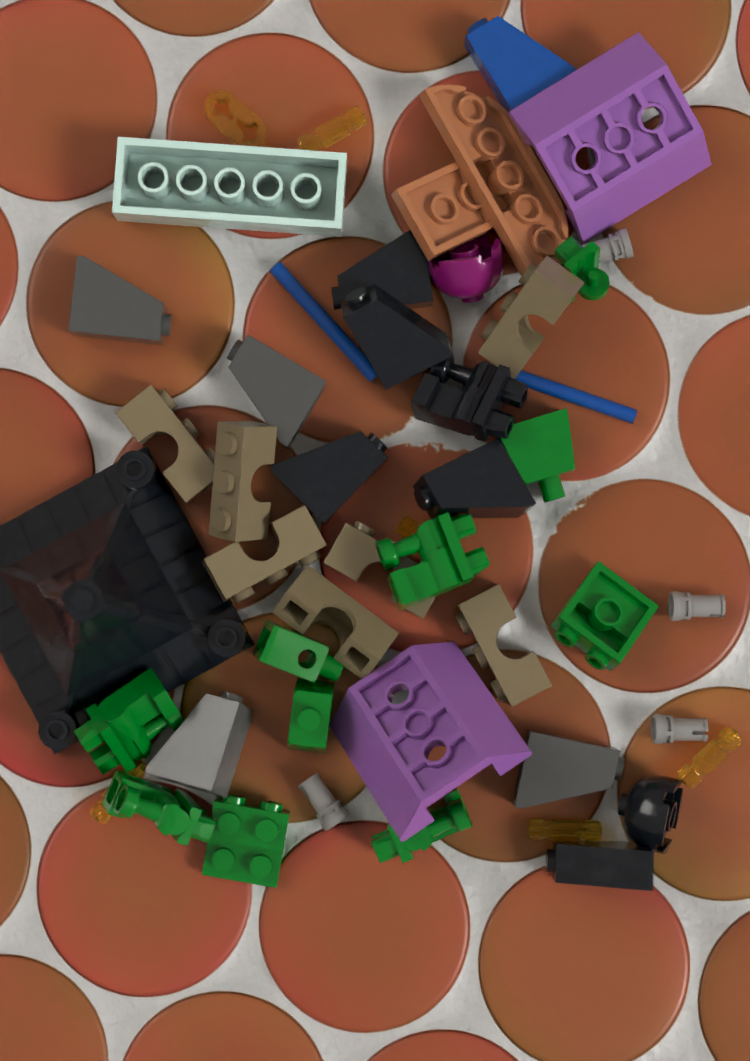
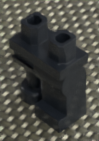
(475, 408)

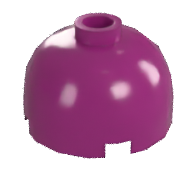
(468, 269)

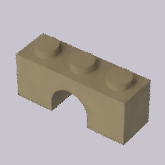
(546, 294)
(153, 415)
(238, 454)
(356, 550)
(236, 573)
(318, 601)
(514, 677)

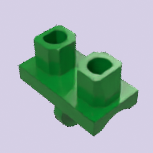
(585, 265)

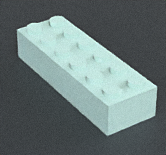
(229, 186)

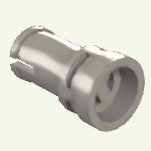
(614, 246)
(685, 605)
(670, 729)
(328, 809)

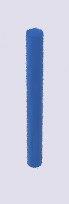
(323, 320)
(577, 397)

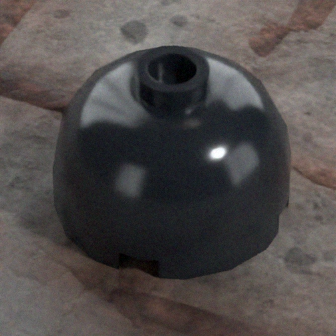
(652, 811)

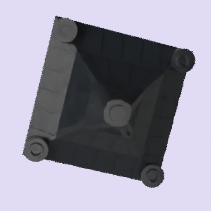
(105, 591)

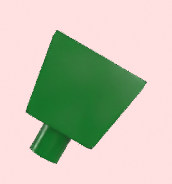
(542, 452)
(282, 646)
(310, 716)

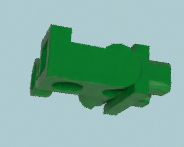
(442, 557)
(128, 723)
(170, 812)
(448, 820)

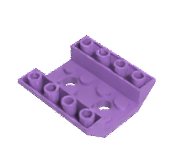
(603, 111)
(443, 708)

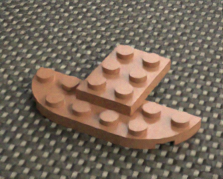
(488, 187)

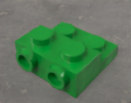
(603, 617)
(246, 841)

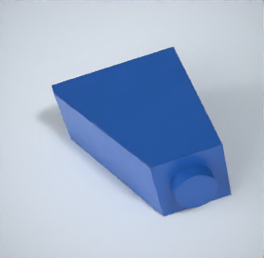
(512, 61)

